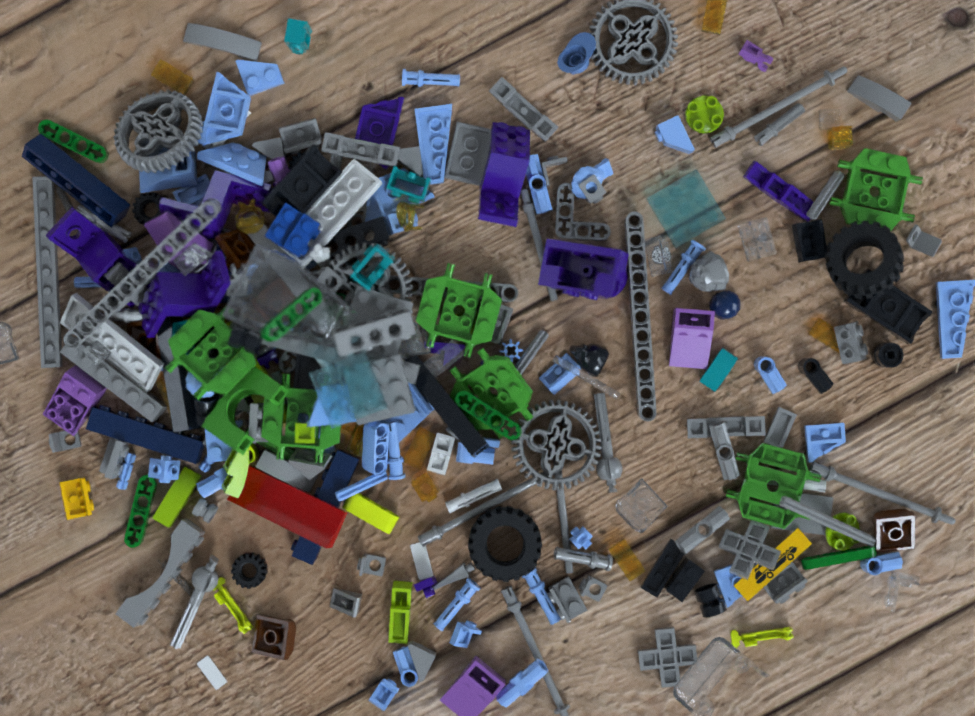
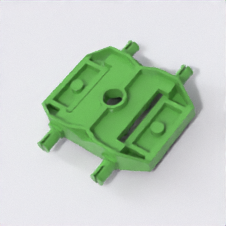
(891, 190)
(461, 294)
(198, 360)
(502, 375)
(298, 401)
(758, 477)

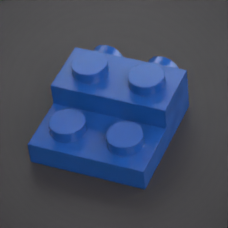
(292, 231)

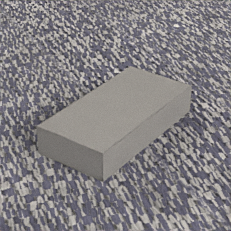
(779, 427)

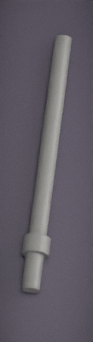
(529, 209)
(563, 522)

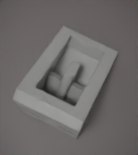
(271, 148)
(411, 159)
(304, 462)
(346, 601)
(422, 658)

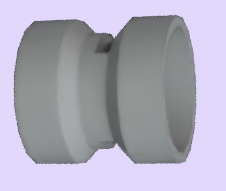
(205, 510)

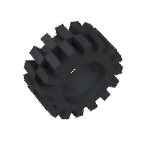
(140, 204)
(245, 581)

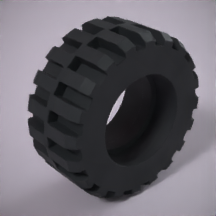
(859, 236)
(505, 569)

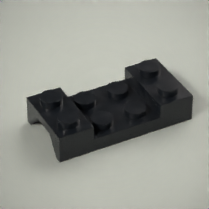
(303, 183)
(892, 311)

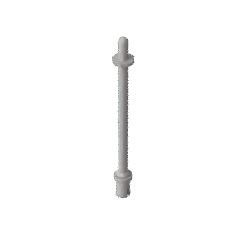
(729, 133)
(829, 473)
(437, 531)
(514, 606)

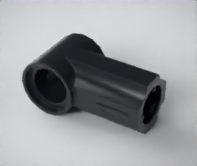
(816, 376)

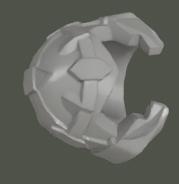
(709, 273)

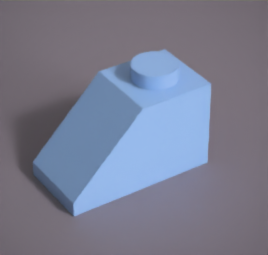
(674, 135)

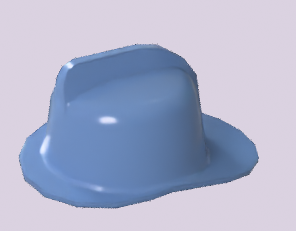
(576, 55)

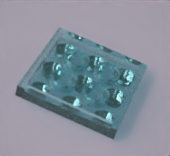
(685, 208)
(348, 390)

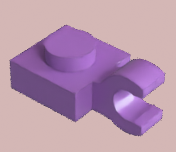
(754, 54)

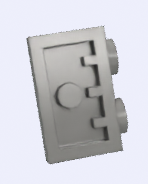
(255, 422)
(567, 599)

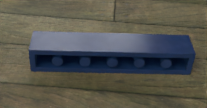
(75, 180)
(145, 434)
(336, 478)

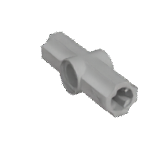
(721, 439)
(694, 537)

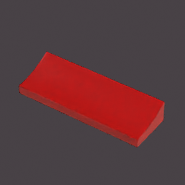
(290, 508)

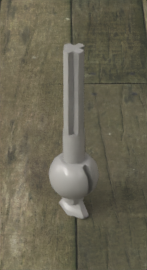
(609, 467)
(204, 580)

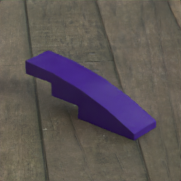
(779, 190)

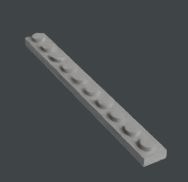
(47, 273)
(329, 353)

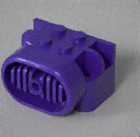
(583, 269)

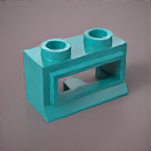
(298, 36)
(409, 177)
(367, 282)

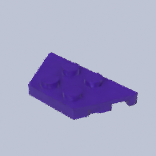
(380, 122)

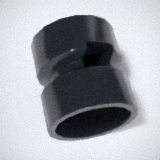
(243, 337)
(887, 355)
(204, 407)
(710, 593)

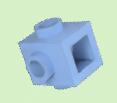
(164, 468)

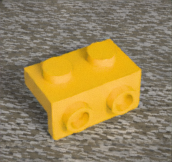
(76, 498)

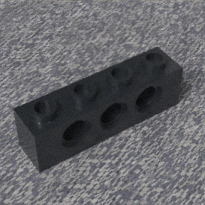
(359, 231)

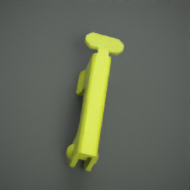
(224, 596)
(751, 638)

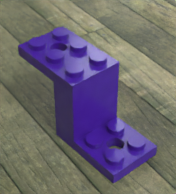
(504, 174)
(228, 191)
(91, 247)
(184, 295)

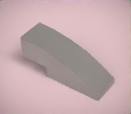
(879, 98)
(284, 471)

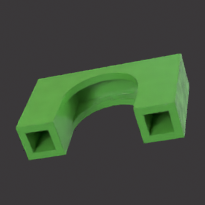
(222, 418)

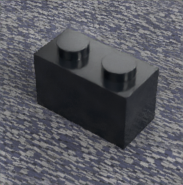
(684, 579)

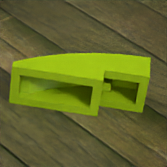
(236, 469)
(177, 497)
(400, 612)

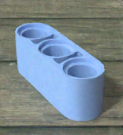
(375, 447)

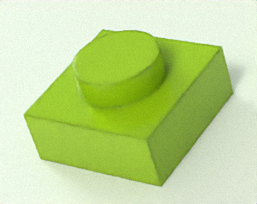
(304, 434)

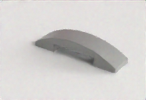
(222, 40)
(523, 110)
(360, 150)
(735, 426)

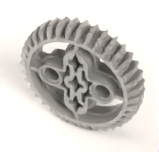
(647, 44)
(158, 131)
(352, 284)
(566, 422)

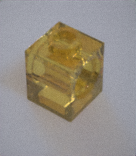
(840, 137)
(425, 478)

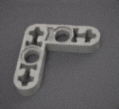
(573, 226)

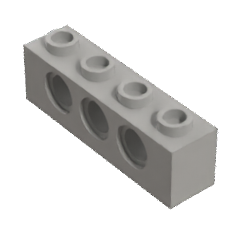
(342, 335)

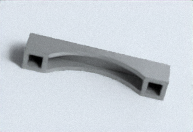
(116, 382)
(183, 541)

